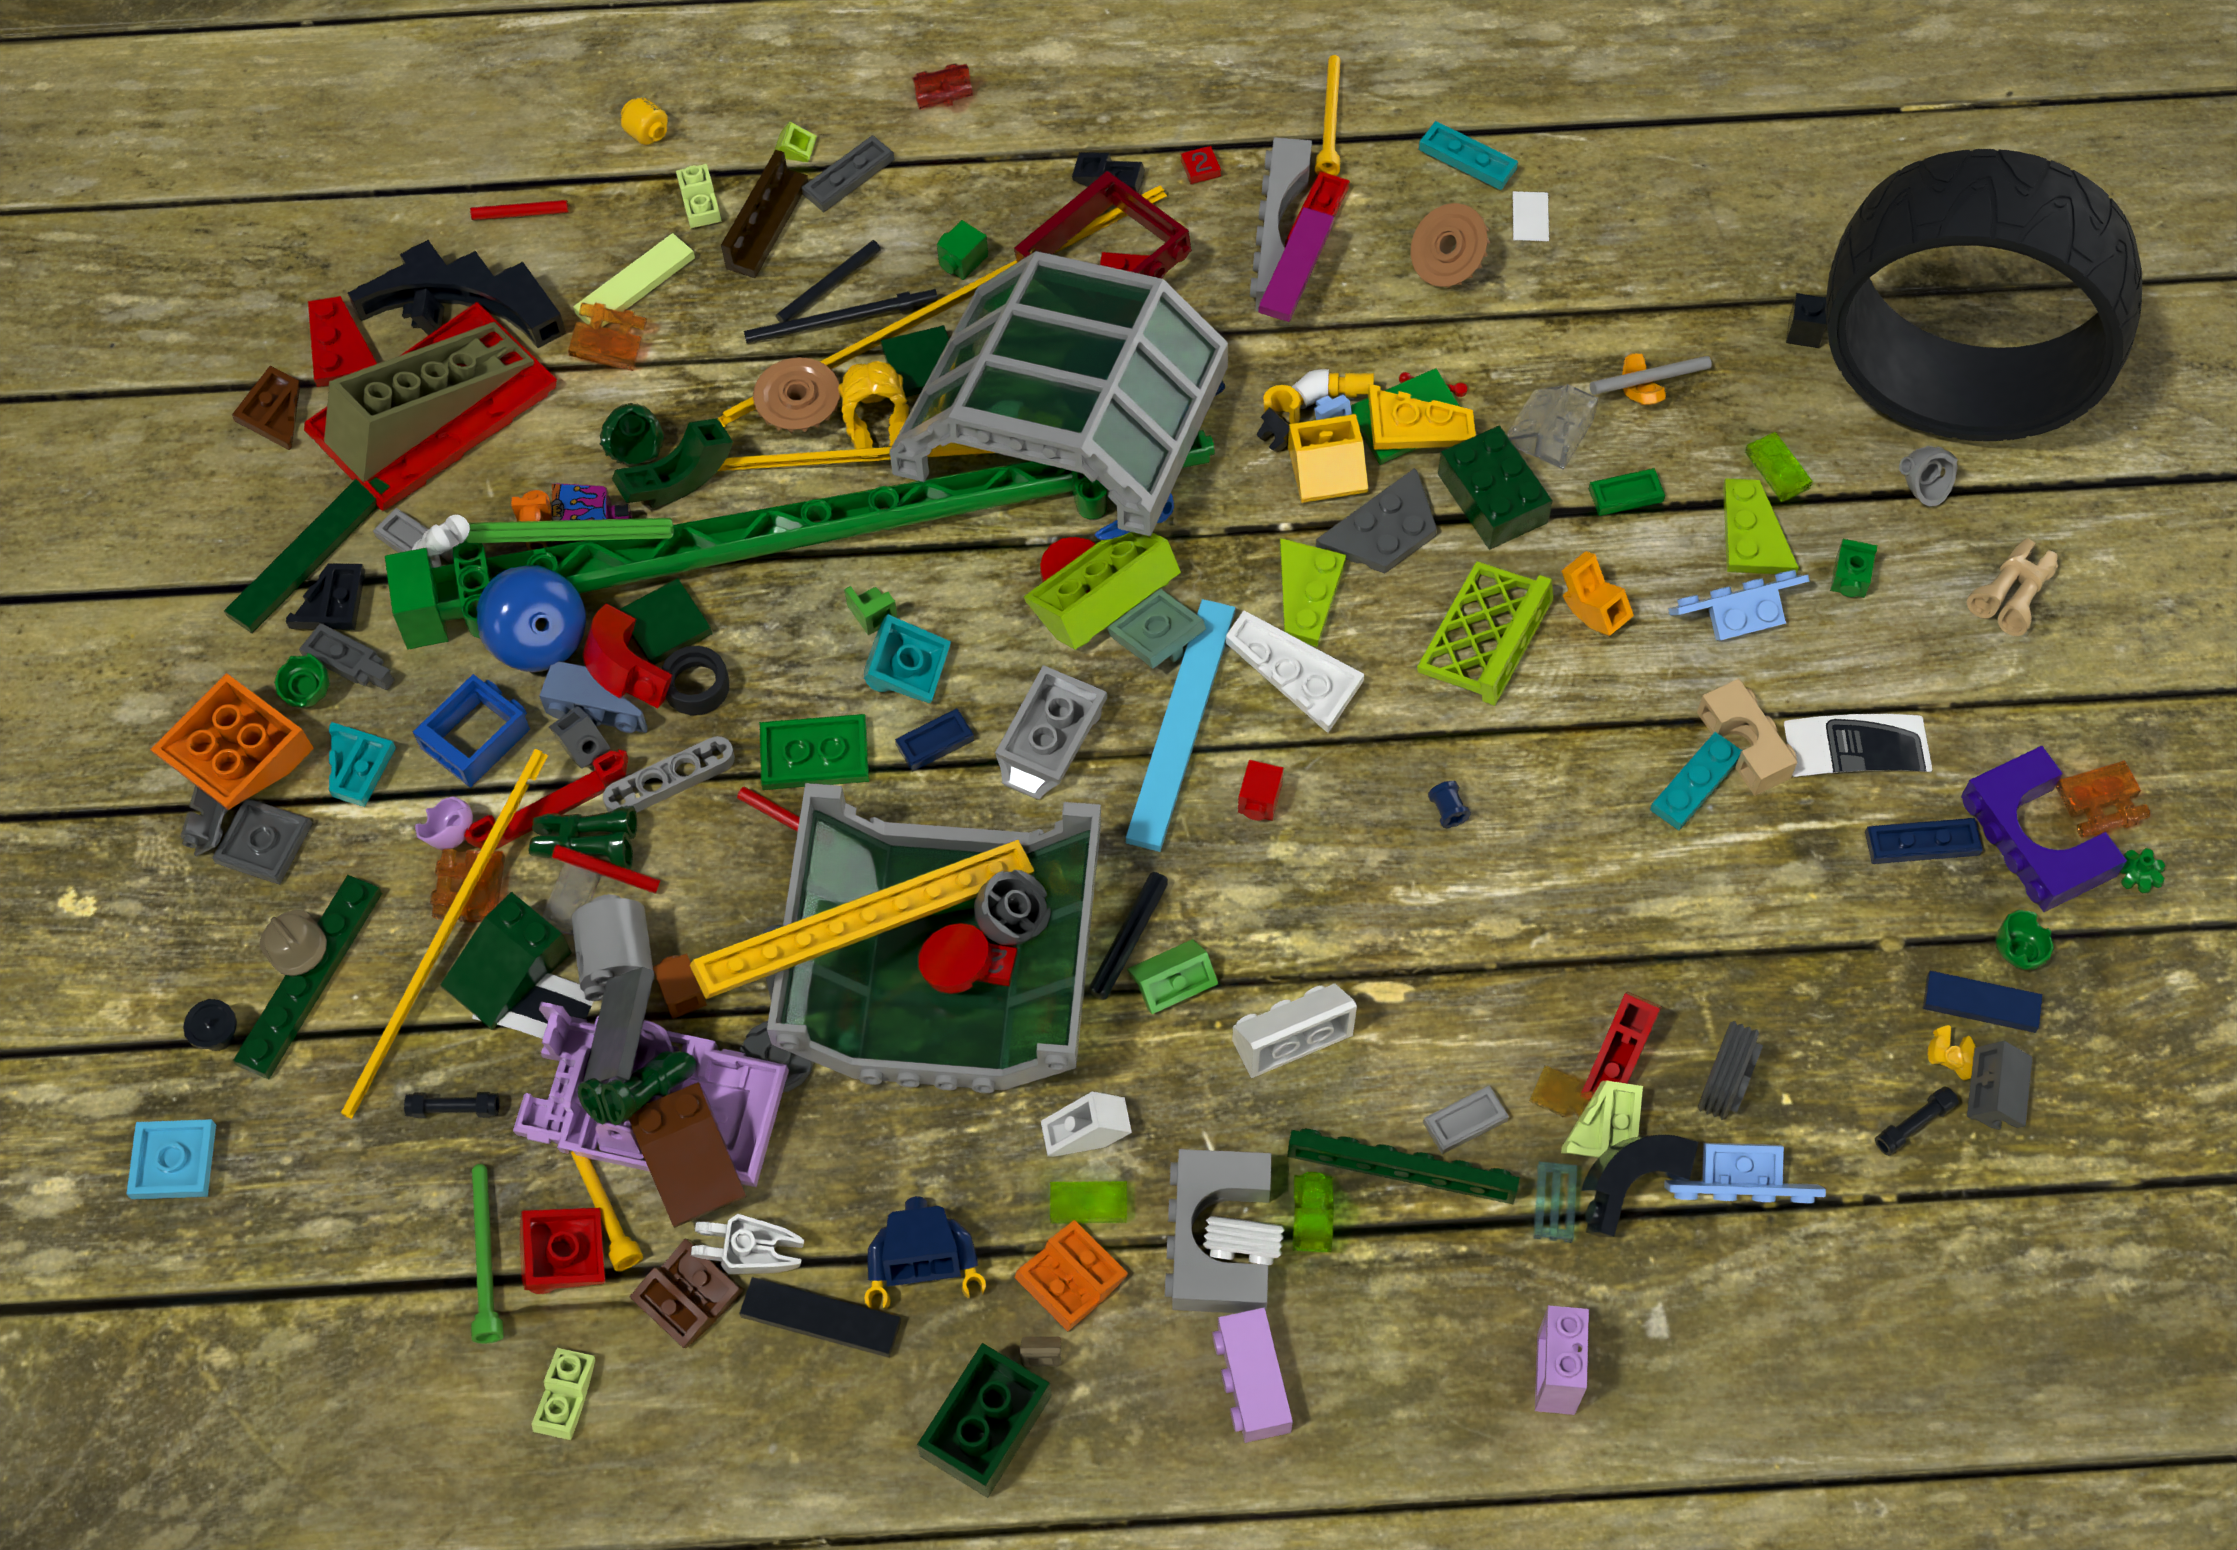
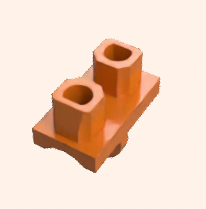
(533, 507)

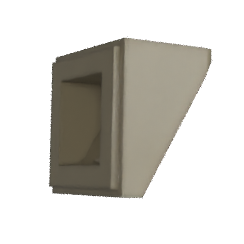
(1040, 1351)

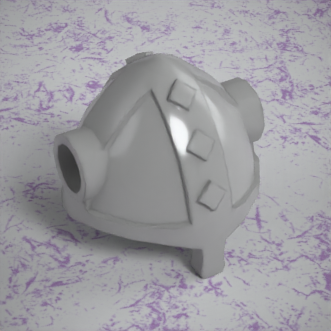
(1923, 474)

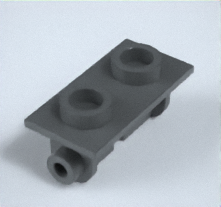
(203, 830)

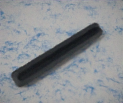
(1128, 936)

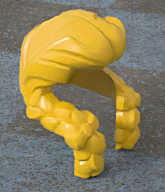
(872, 384)

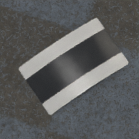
(550, 989)

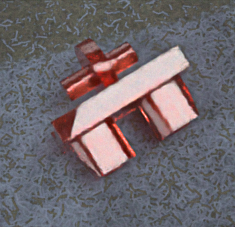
(942, 86)

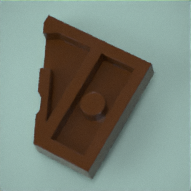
(271, 407)

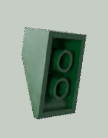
(504, 960)

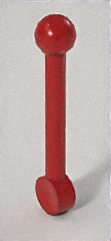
(1459, 389)

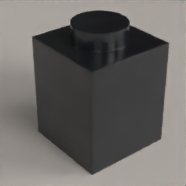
(1807, 321)

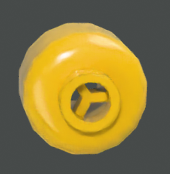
(644, 120)

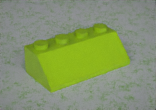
(1117, 574)

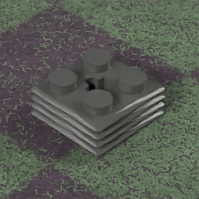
(1731, 1071)

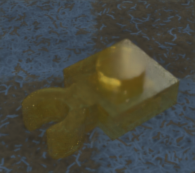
(1558, 1093)

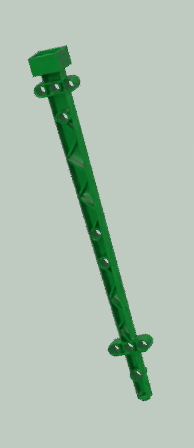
(430, 596)

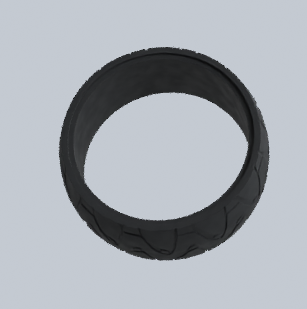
(2004, 204)

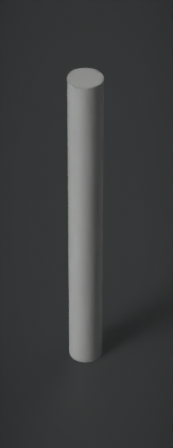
(1650, 375)

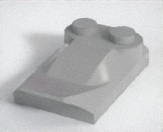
(1048, 732)

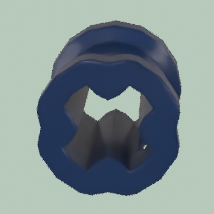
(1449, 804)

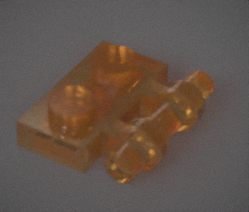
(603, 344)
(2102, 788)
(485, 894)

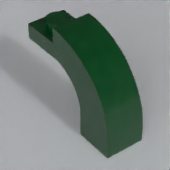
(680, 472)

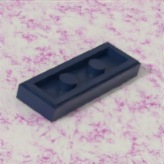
(1923, 841)
(1982, 1001)

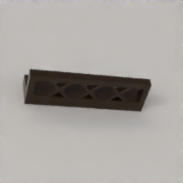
(763, 217)

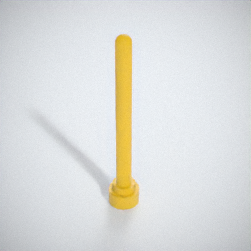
(1328, 159)
(623, 1251)

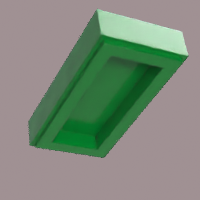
(1626, 492)

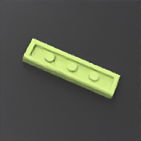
(640, 276)

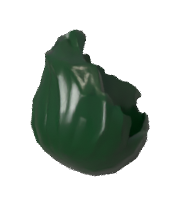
(631, 435)

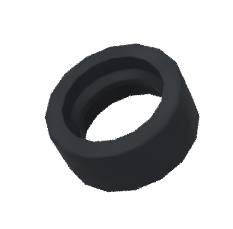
(706, 701)

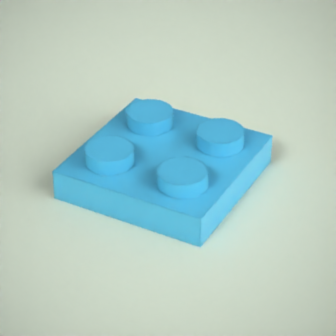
(171, 1159)

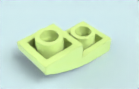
(698, 196)
(564, 1393)

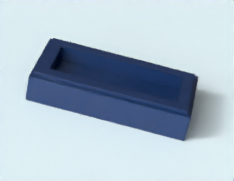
(934, 739)

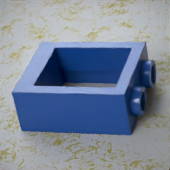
(453, 710)

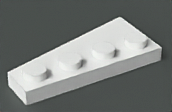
(1301, 672)

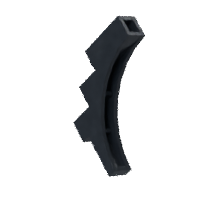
(509, 295)

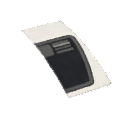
(1858, 743)

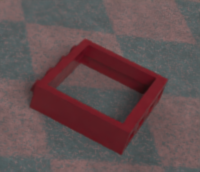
(1093, 202)

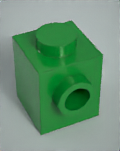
(962, 250)

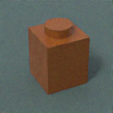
(679, 985)

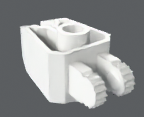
(748, 1246)

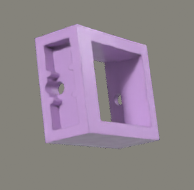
(1559, 1365)

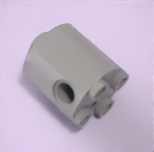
(609, 941)

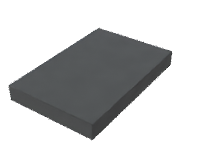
(619, 1026)

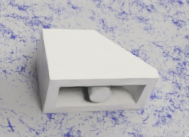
(1086, 1124)

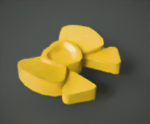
(1954, 1057)

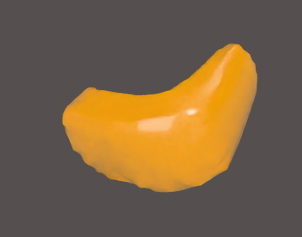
(1645, 393)

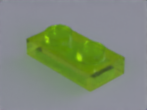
(1778, 466)
(1088, 1202)

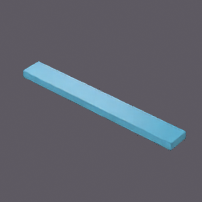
(1180, 728)

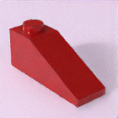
(1623, 1041)

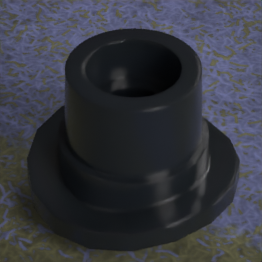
(210, 1025)

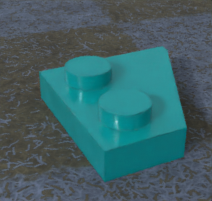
(356, 763)

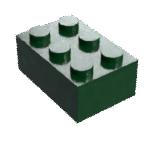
(1494, 487)
(984, 1420)

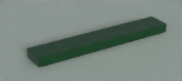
(304, 555)

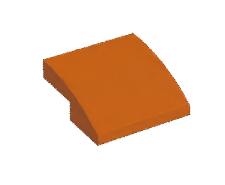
(1071, 1275)

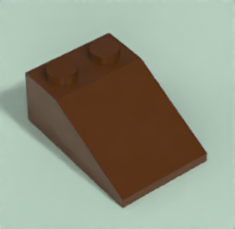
(686, 1154)

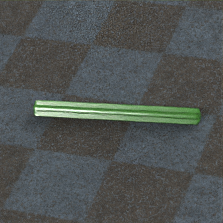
(570, 530)

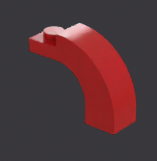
(615, 665)

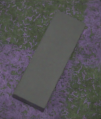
(848, 173)

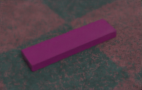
(1296, 264)

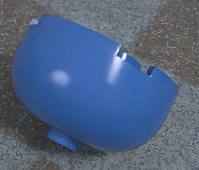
(509, 615)

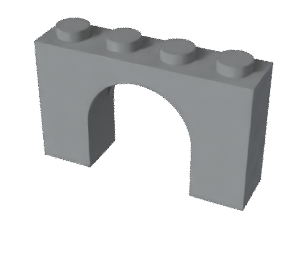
(1197, 1279)

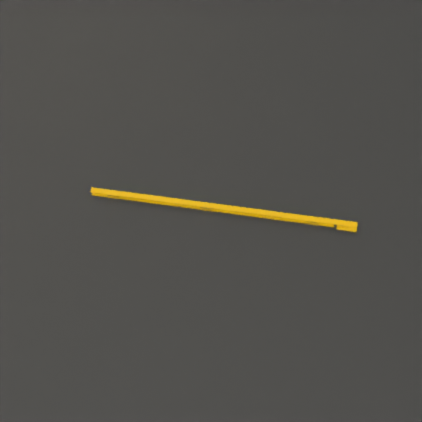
(838, 456)
(530, 771)

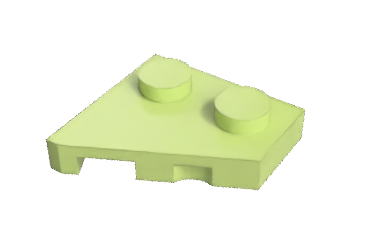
(1607, 1120)

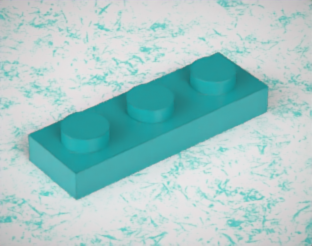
(1468, 155)
(1696, 781)

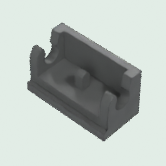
(1999, 1085)

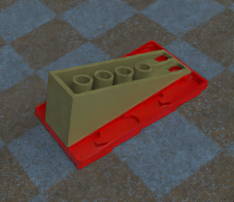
(428, 404)

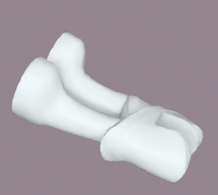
(443, 538)

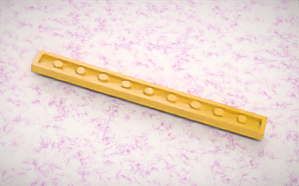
(854, 921)

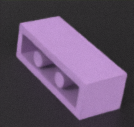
(1252, 1375)

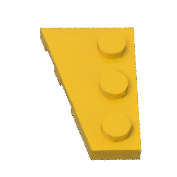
(1414, 423)

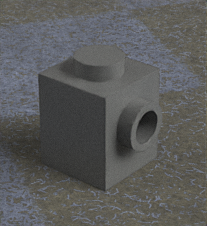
(579, 737)

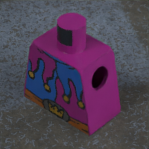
(584, 503)

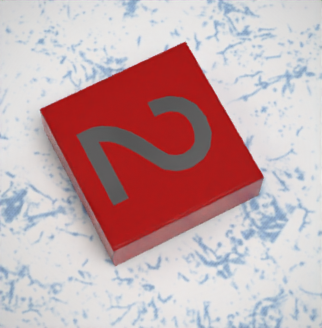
(1200, 165)
(1002, 965)

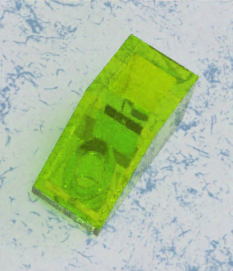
(1312, 1212)

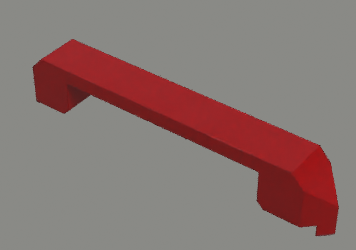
(608, 770)

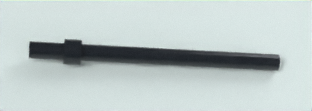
(903, 302)

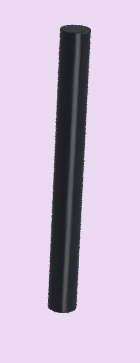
(828, 282)

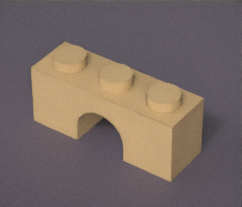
(1735, 711)

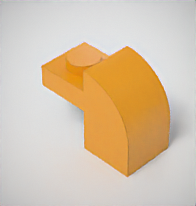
(1593, 600)

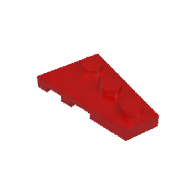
(335, 341)

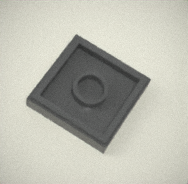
(262, 841)

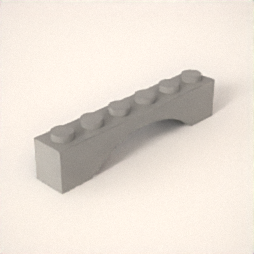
(1288, 176)

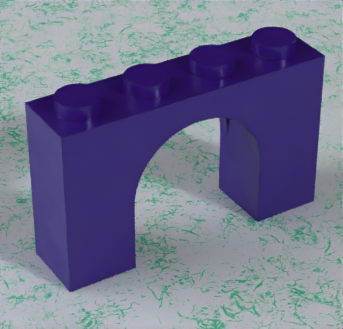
(2047, 874)

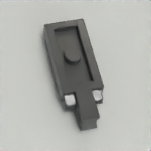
(347, 657)

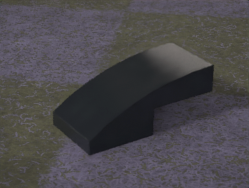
(1093, 165)

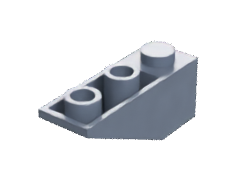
(573, 686)

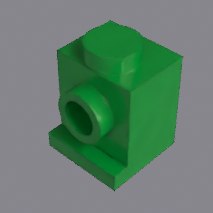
(1853, 568)

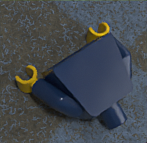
(920, 1247)

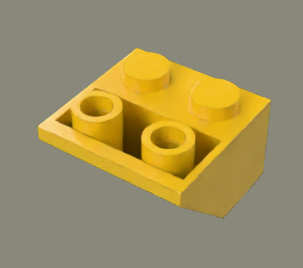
(1328, 458)

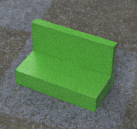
(1173, 975)

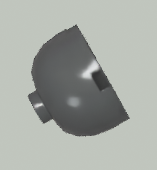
(1011, 908)

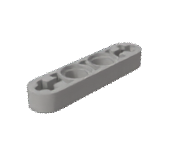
(666, 771)

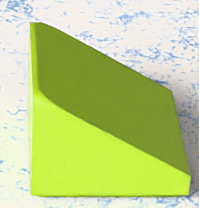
(796, 143)

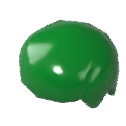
(302, 681)
(2024, 941)

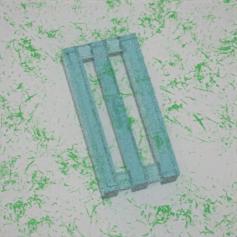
(1553, 1232)

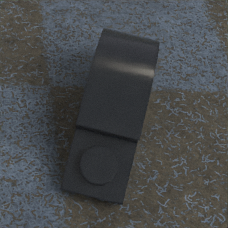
(1622, 1165)

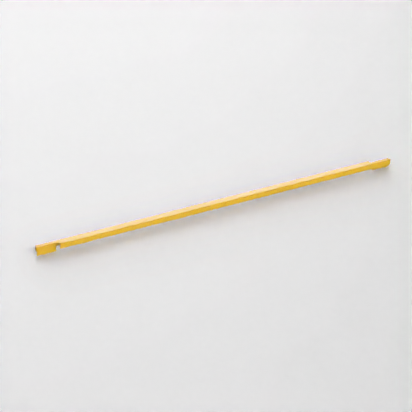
(939, 306)

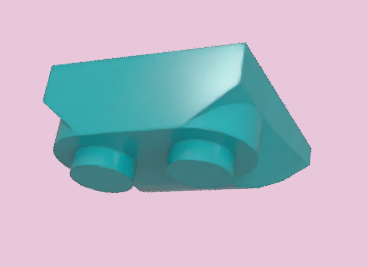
(905, 660)

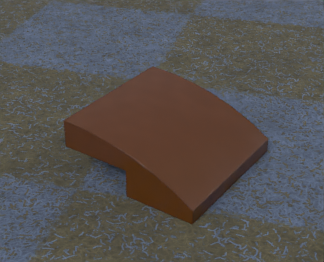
(686, 1294)

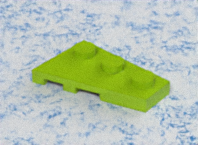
(1752, 531)
(1308, 588)

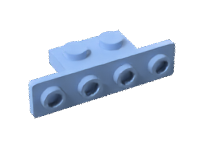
(1743, 610)
(1743, 1171)

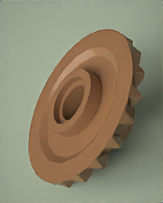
(1436, 237)
(787, 381)

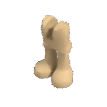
(2016, 614)

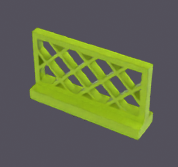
(1515, 638)

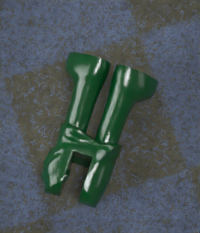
(566, 832)
(620, 1100)

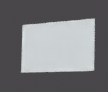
(1530, 216)

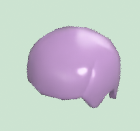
(446, 824)

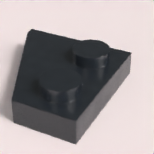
(332, 599)

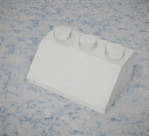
(1294, 1029)

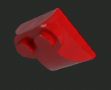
(561, 1249)

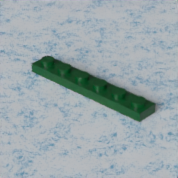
(299, 993)
(1416, 1168)

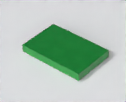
(1424, 387)
(814, 751)

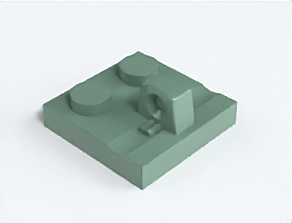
(1157, 628)

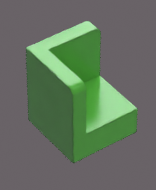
(870, 607)

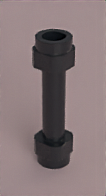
(419, 1105)
(1894, 1138)

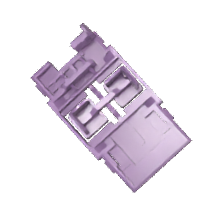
(738, 1087)

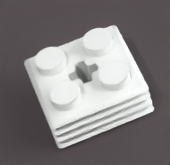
(1234, 1236)

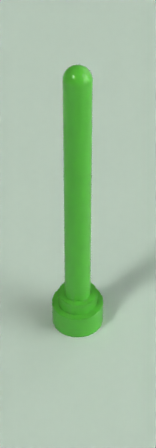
(487, 1324)

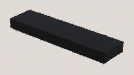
(820, 1317)

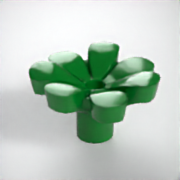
(2142, 870)

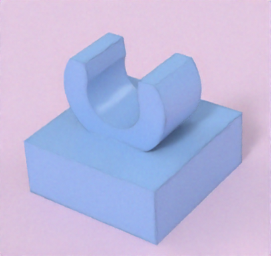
(1332, 407)

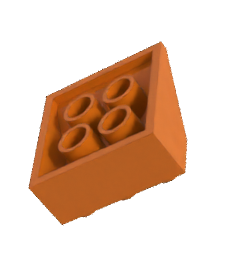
(233, 744)

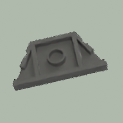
(1385, 527)

